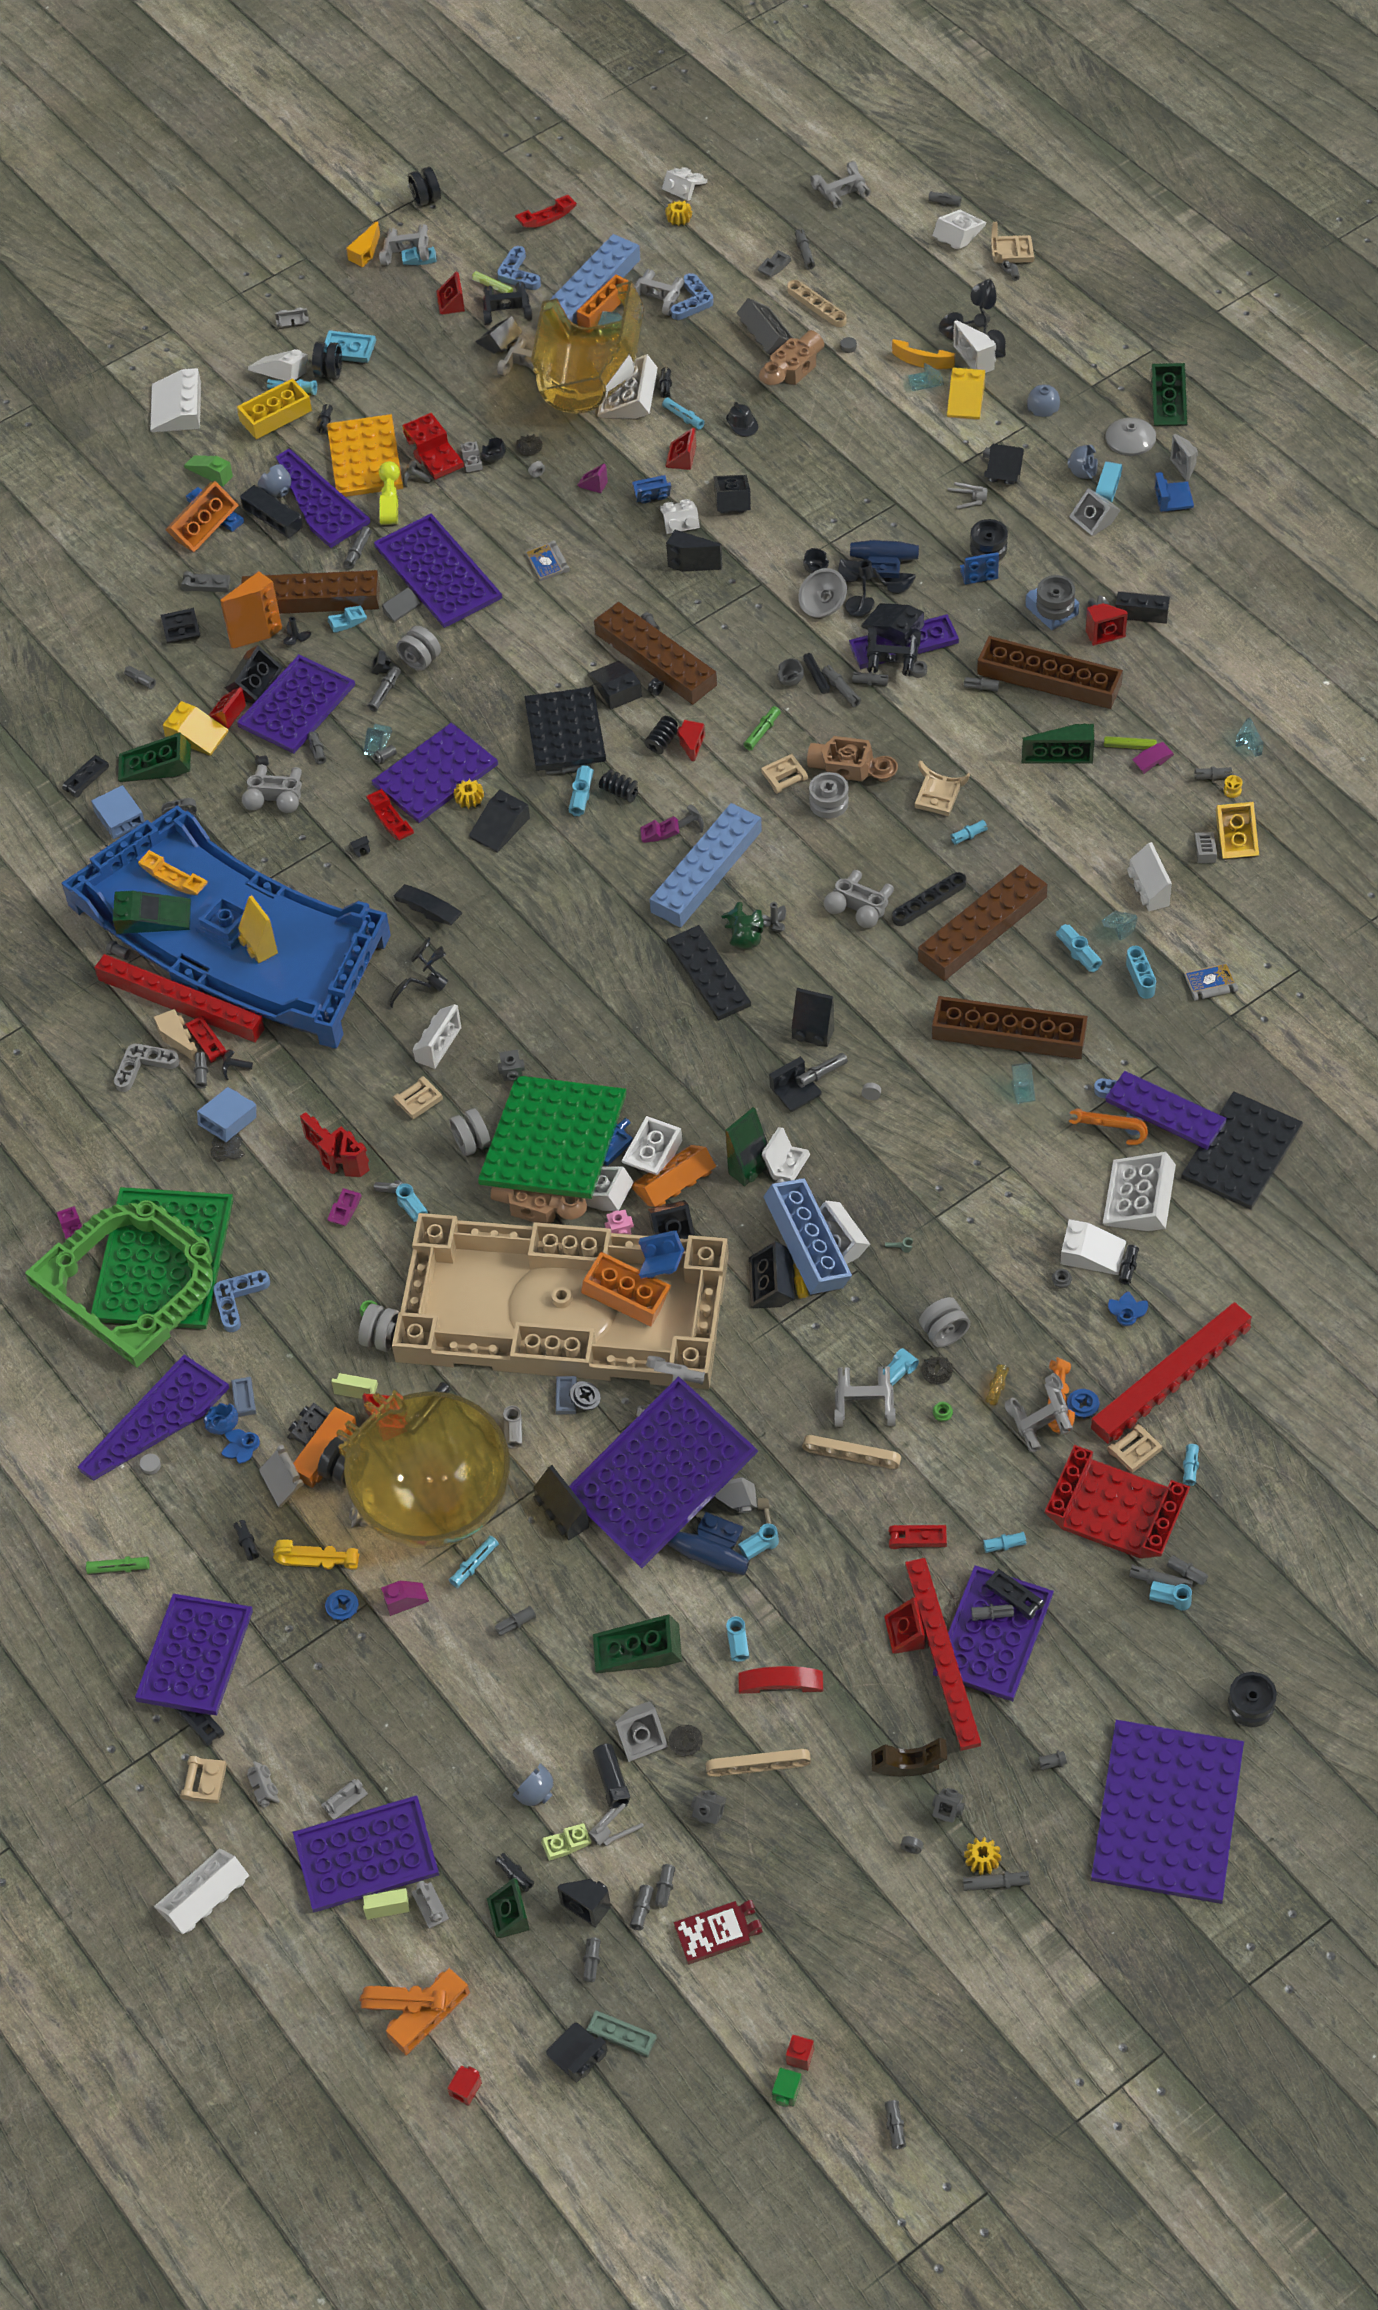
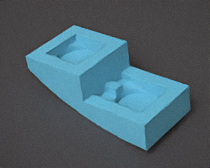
(412, 256)
(350, 618)

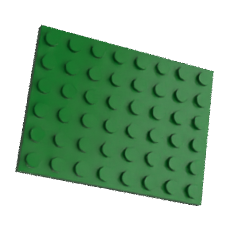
(553, 1137)
(146, 1270)

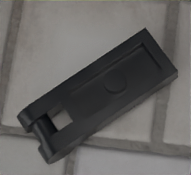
(85, 776)
(1014, 1593)
(199, 1723)

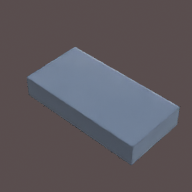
(243, 1396)
(563, 1400)

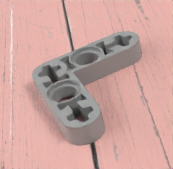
(137, 1059)

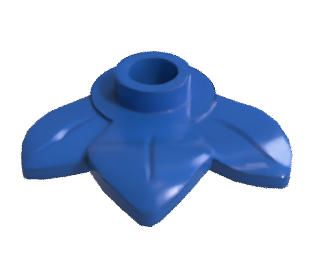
(1127, 1307)
(238, 1445)

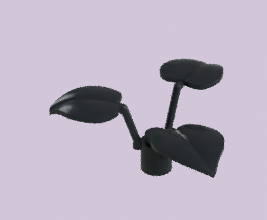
(985, 296)
(863, 569)
(434, 978)

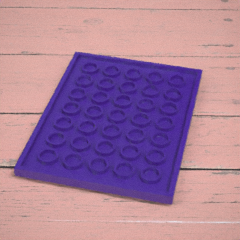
(661, 1471)
(1168, 1811)

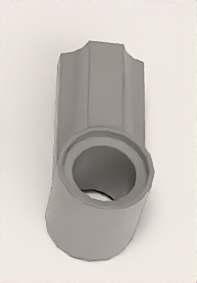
(513, 1428)

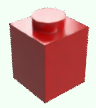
(800, 2052)
(465, 2084)

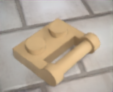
(782, 769)
(421, 1100)
(1139, 1452)
(210, 1781)

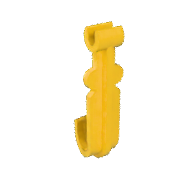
(309, 1556)

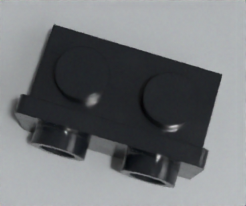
(307, 1426)

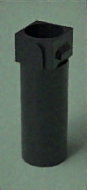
(611, 1776)

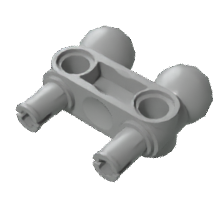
(273, 788)
(867, 902)

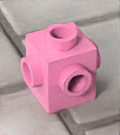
(619, 1222)

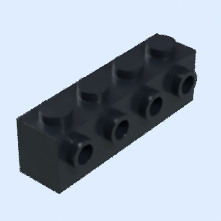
(271, 511)

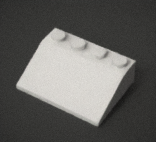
(635, 396)
(176, 402)
(1140, 1192)

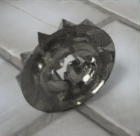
(523, 447)
(944, 1373)
(679, 1733)

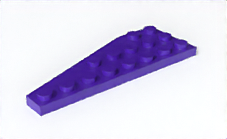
(323, 506)
(169, 1406)

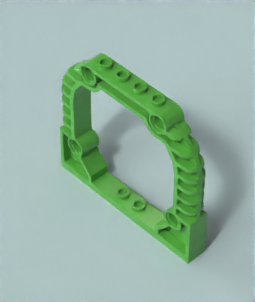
(136, 1340)

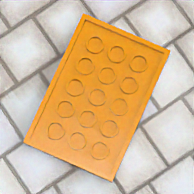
(359, 451)

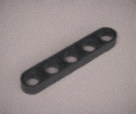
(924, 905)

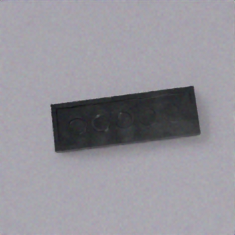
(709, 972)

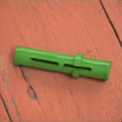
(766, 723)
(141, 1563)

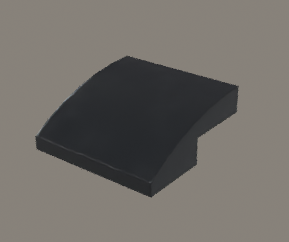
(180, 625)

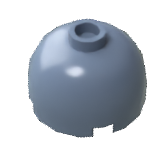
(1043, 400)
(1083, 462)
(276, 481)
(535, 1787)

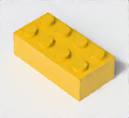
(274, 408)

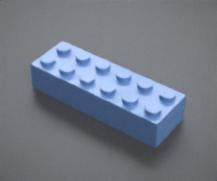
(807, 1236)

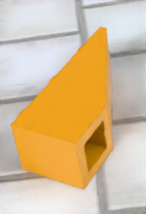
(364, 247)

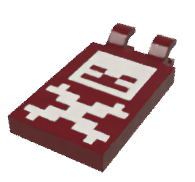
(716, 1931)

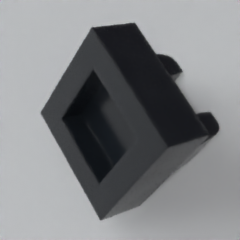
(380, 663)
(357, 845)

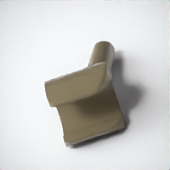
(763, 1504)

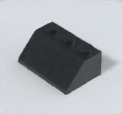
(1144, 606)
(254, 674)
(771, 1277)
(560, 1504)

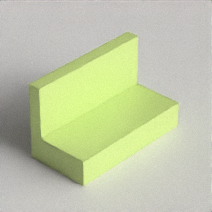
(353, 1385)
(386, 1904)

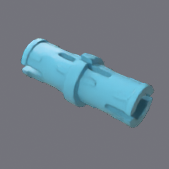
(969, 832)
(1190, 1464)
(1004, 1542)

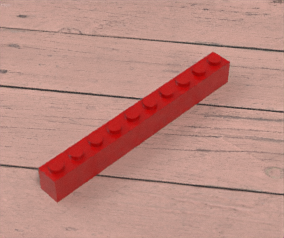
(179, 997)
(1171, 1373)

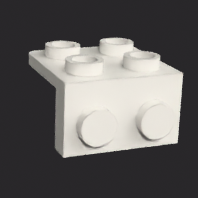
(682, 182)
(680, 516)
(782, 1158)

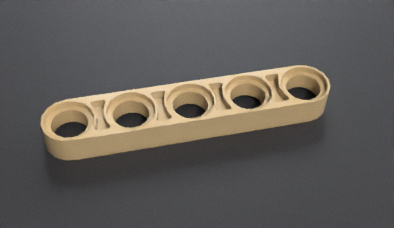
(814, 297)
(851, 1452)
(758, 1762)

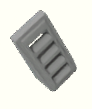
(1205, 857)

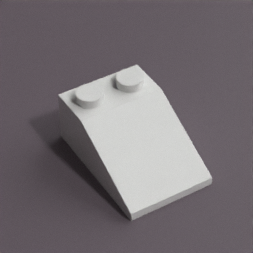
(957, 228)
(974, 347)
(282, 365)
(653, 1146)
(610, 1189)
(1092, 1248)

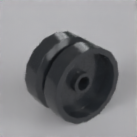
(424, 186)
(327, 360)
(989, 537)
(332, 1463)
(1252, 1699)

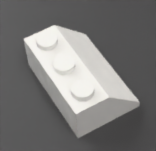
(1150, 878)
(438, 1036)
(844, 1230)

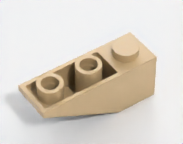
(172, 1033)

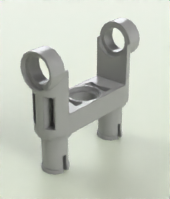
(832, 190)
(394, 244)
(668, 293)
(515, 355)
(660, 1365)
(845, 1391)
(1055, 1410)

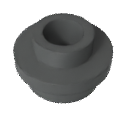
(1061, 1273)

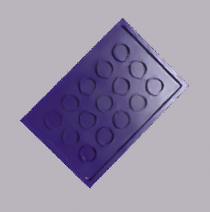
(296, 703)
(430, 772)
(997, 1651)
(194, 1654)
(365, 1853)

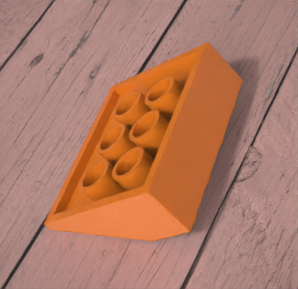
(251, 611)

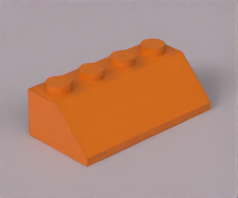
(202, 516)
(678, 1173)
(623, 1289)

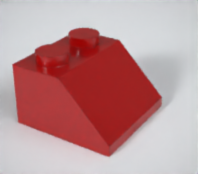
(1105, 623)

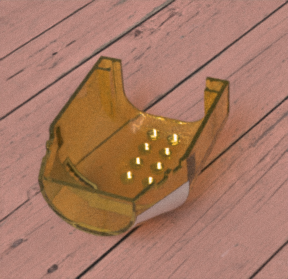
(585, 365)

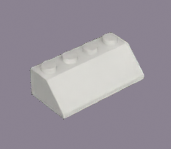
(202, 1891)

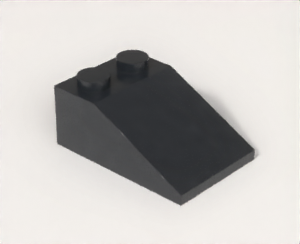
(732, 493)
(693, 553)
(895, 622)
(616, 684)
(500, 821)
(813, 1017)

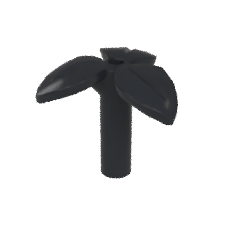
(293, 631)
(228, 1061)

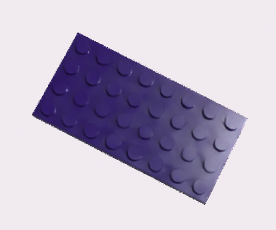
(438, 570)

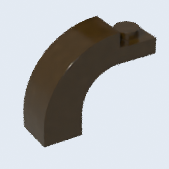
(909, 1762)

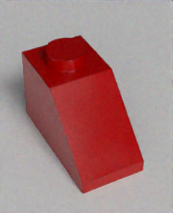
(691, 737)

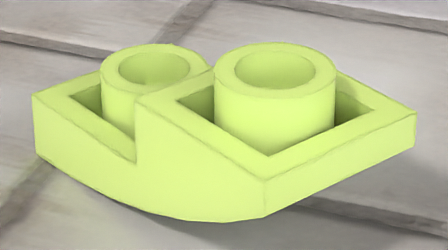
(565, 1843)

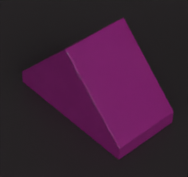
(595, 479)

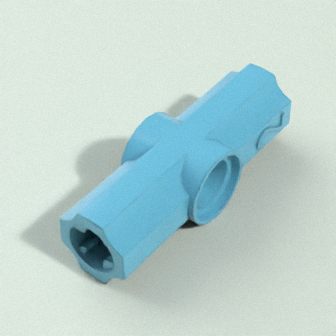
(580, 790)
(1079, 948)

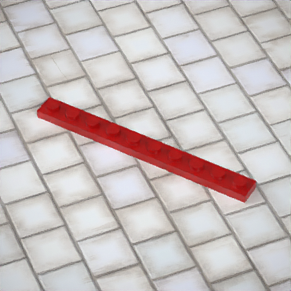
(943, 1654)

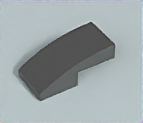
(774, 265)

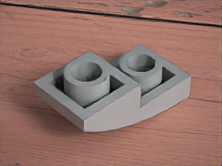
(471, 456)

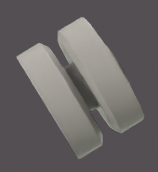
(418, 648)
(828, 795)
(470, 1132)
(944, 1322)
(378, 1327)

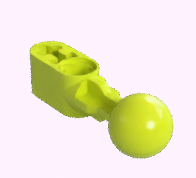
(389, 473)

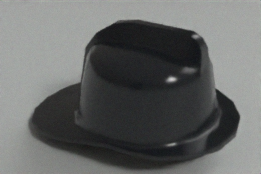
(742, 420)

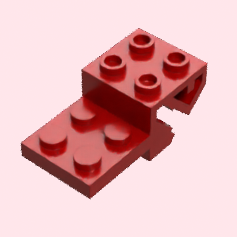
(432, 446)
(336, 1148)

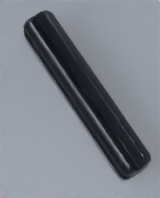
(816, 673)

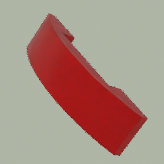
(548, 215)
(388, 816)
(780, 1678)

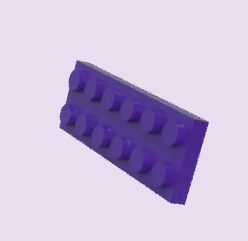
(935, 634)
(1165, 1110)

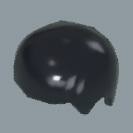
(494, 450)
(815, 559)

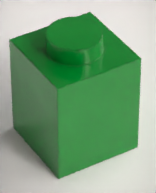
(786, 2087)

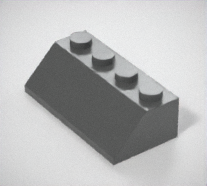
(763, 325)

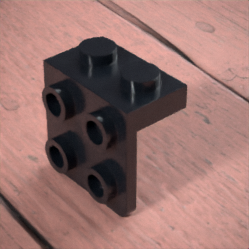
(1004, 463)
(577, 2052)

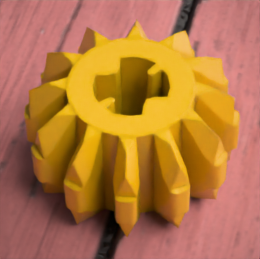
(678, 213)
(468, 793)
(985, 1863)

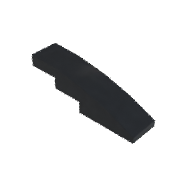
(428, 904)

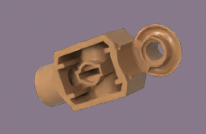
(792, 360)
(851, 759)
(539, 1206)

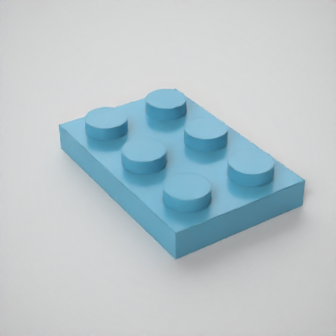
(354, 346)

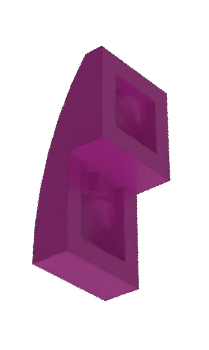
(1150, 757)
(658, 831)
(345, 1207)
(69, 1221)

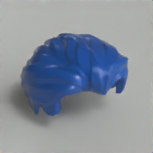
(221, 1419)

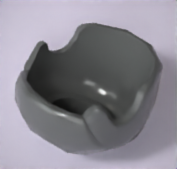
(790, 672)

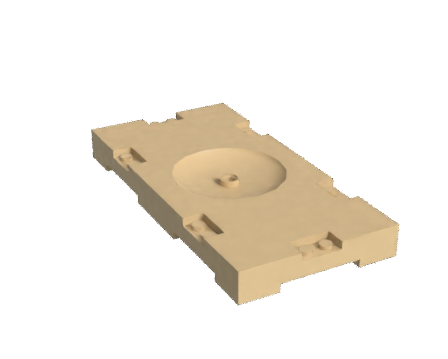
(497, 1294)

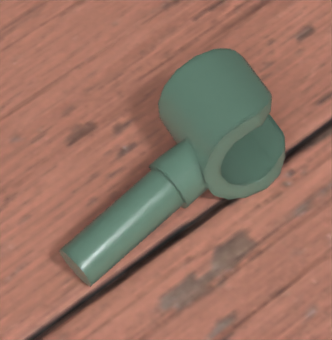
(903, 1245)

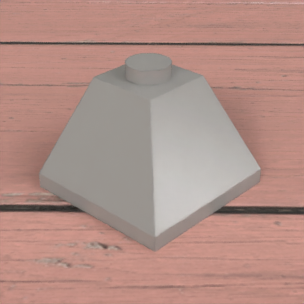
(1183, 455)
(1094, 512)
(739, 1495)
(640, 1731)

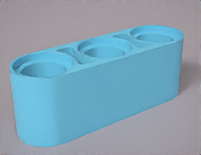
(1109, 480)
(1141, 972)

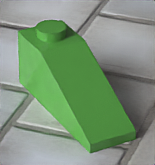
(211, 468)

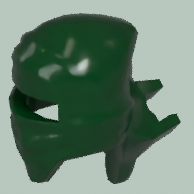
(745, 928)

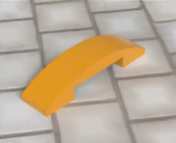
(917, 357)
(171, 876)

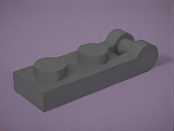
(205, 582)

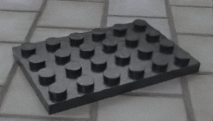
(565, 728)
(1243, 1151)

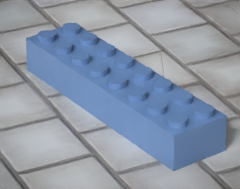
(613, 258)
(705, 865)

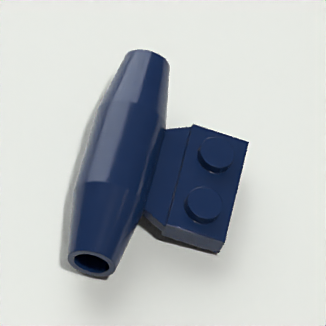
(885, 555)
(713, 1545)

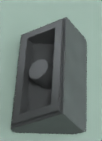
(400, 605)

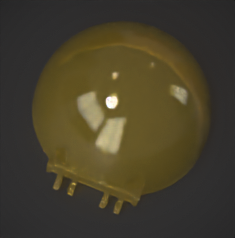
(425, 1468)

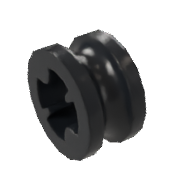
(655, 686)

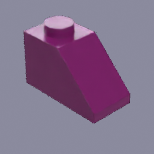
(403, 1596)

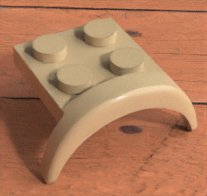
(1011, 248)
(938, 791)

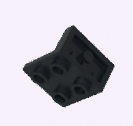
(785, 1086)

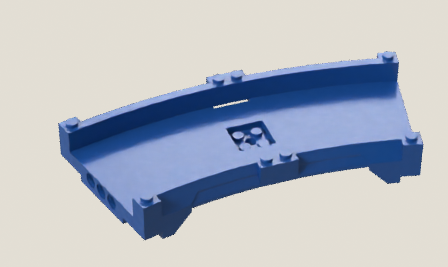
(317, 944)

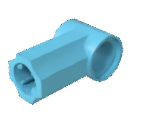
(410, 1203)
(902, 1363)
(758, 1543)
(1169, 1594)
(737, 1640)

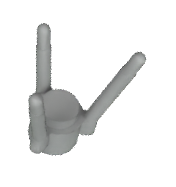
(978, 494)
(601, 1832)

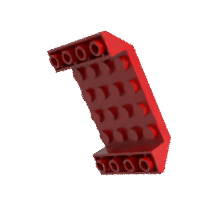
(1115, 1506)

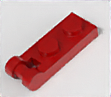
(205, 1038)
(917, 1536)

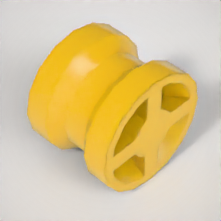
(1233, 786)

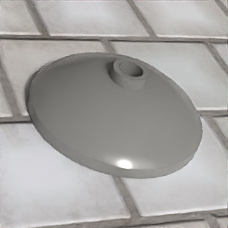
(1130, 436)
(817, 588)

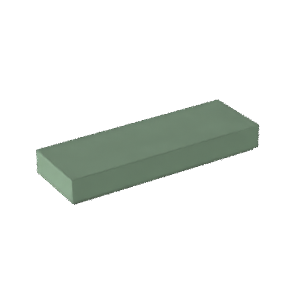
(621, 2033)

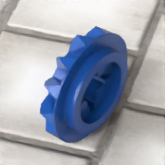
(1078, 1397)
(344, 1597)

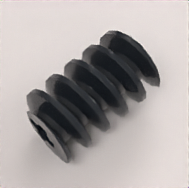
(661, 734)
(619, 785)

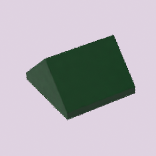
(508, 1910)

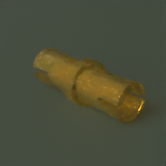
(997, 1384)

